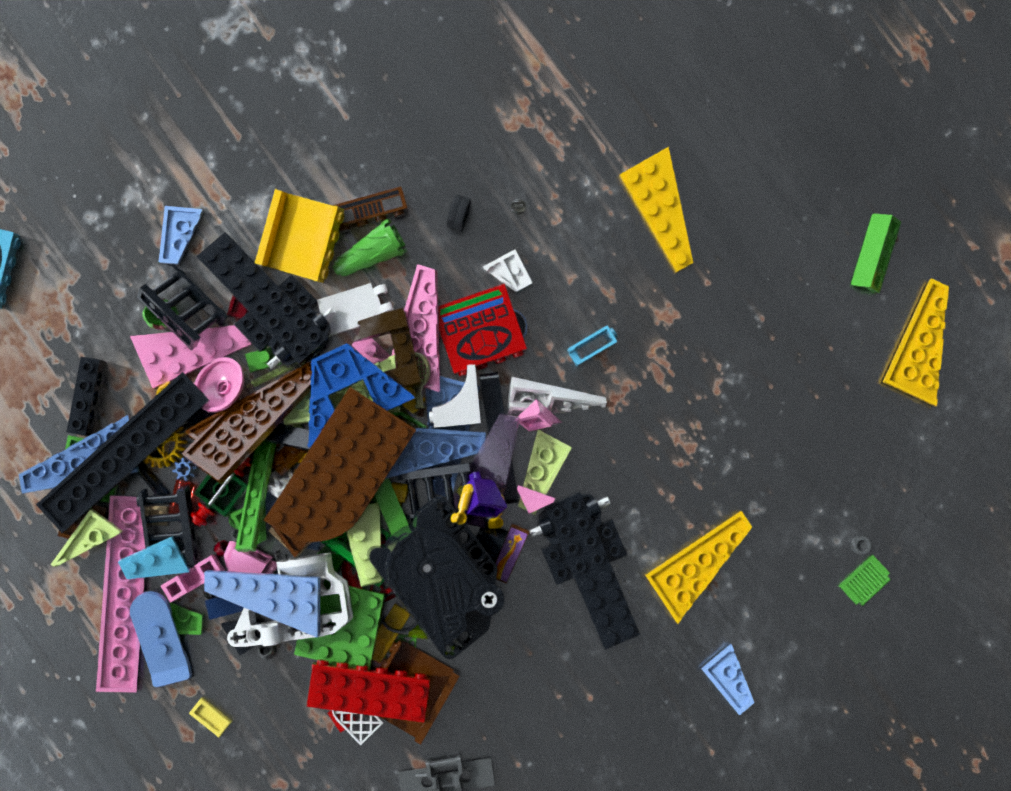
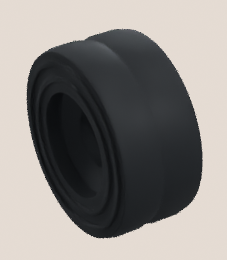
(458, 212)

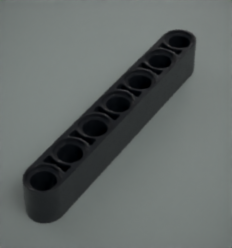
(493, 407)

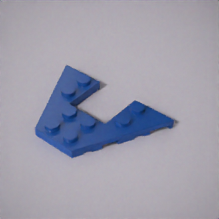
(340, 370)

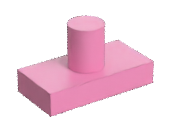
(371, 350)

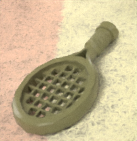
(418, 389)

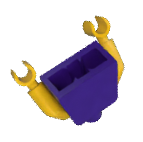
(481, 498)

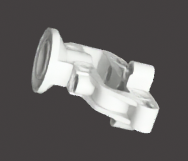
(275, 632)

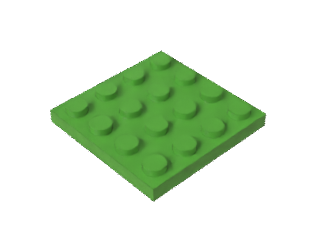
(357, 639)

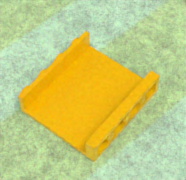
(299, 236)

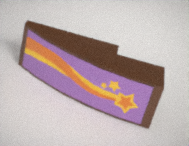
(510, 552)

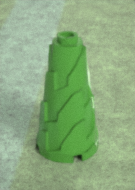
(377, 246)

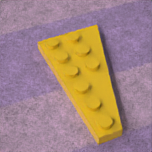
(657, 198)
(920, 352)
(691, 570)

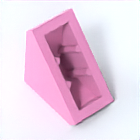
(533, 500)

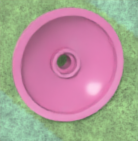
(221, 383)

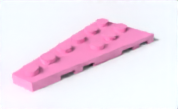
(423, 321)
(167, 356)

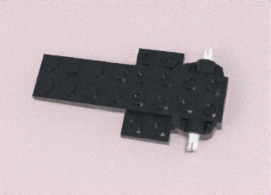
(276, 314)
(583, 551)

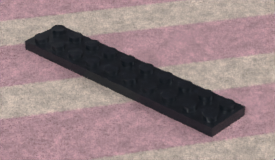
(122, 452)

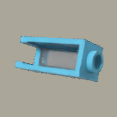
(592, 345)

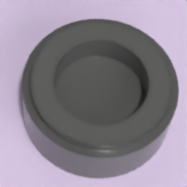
(861, 545)

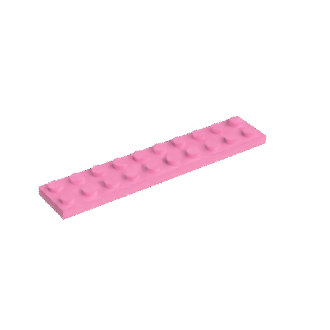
(118, 639)

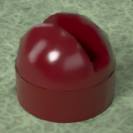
(217, 548)

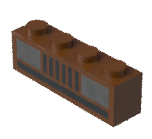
(373, 208)

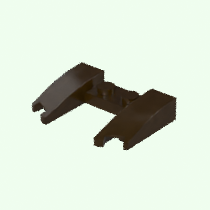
(396, 325)

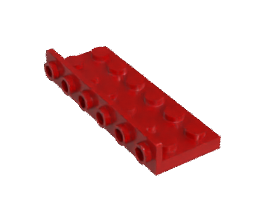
(368, 691)

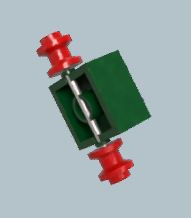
(219, 496)

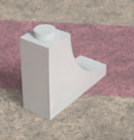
(461, 409)

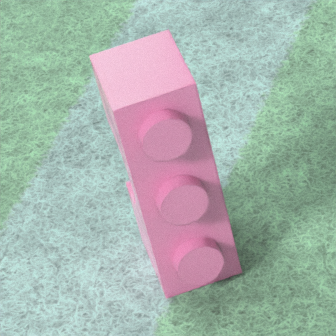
(191, 580)

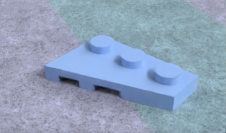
(177, 232)
(728, 678)

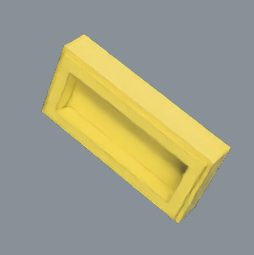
(210, 717)

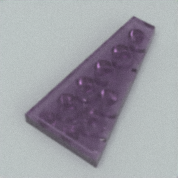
(494, 460)

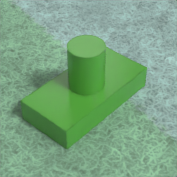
(258, 360)

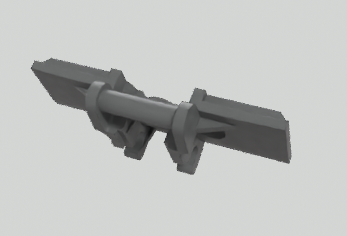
(449, 781)

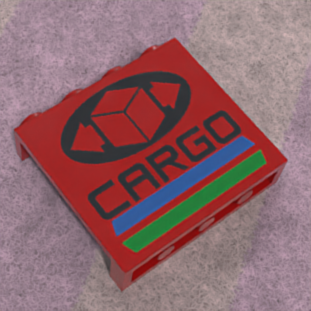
(480, 330)

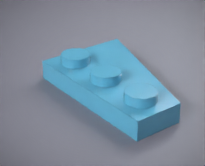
(155, 560)

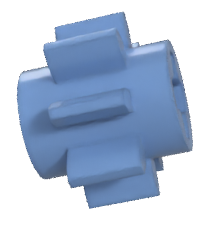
(179, 466)

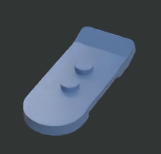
(159, 639)

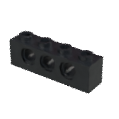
(86, 396)

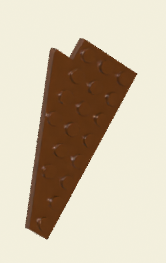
(233, 434)

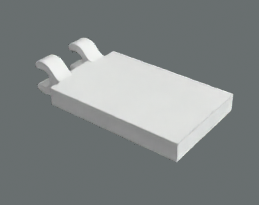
(353, 306)

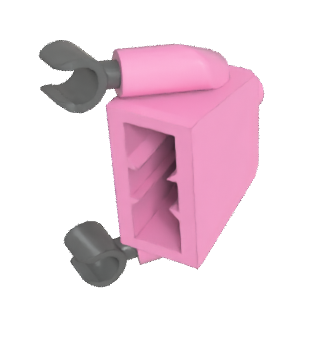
(249, 561)

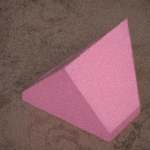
(537, 417)

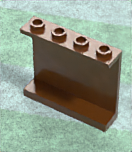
(442, 680)

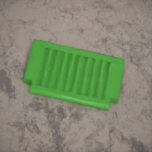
(865, 581)

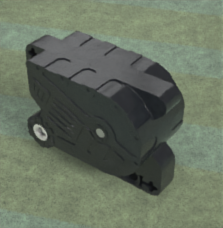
(440, 578)

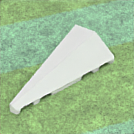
(556, 399)

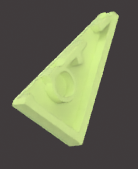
(91, 532)

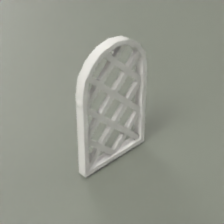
(351, 722)

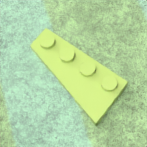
(544, 464)
(362, 537)

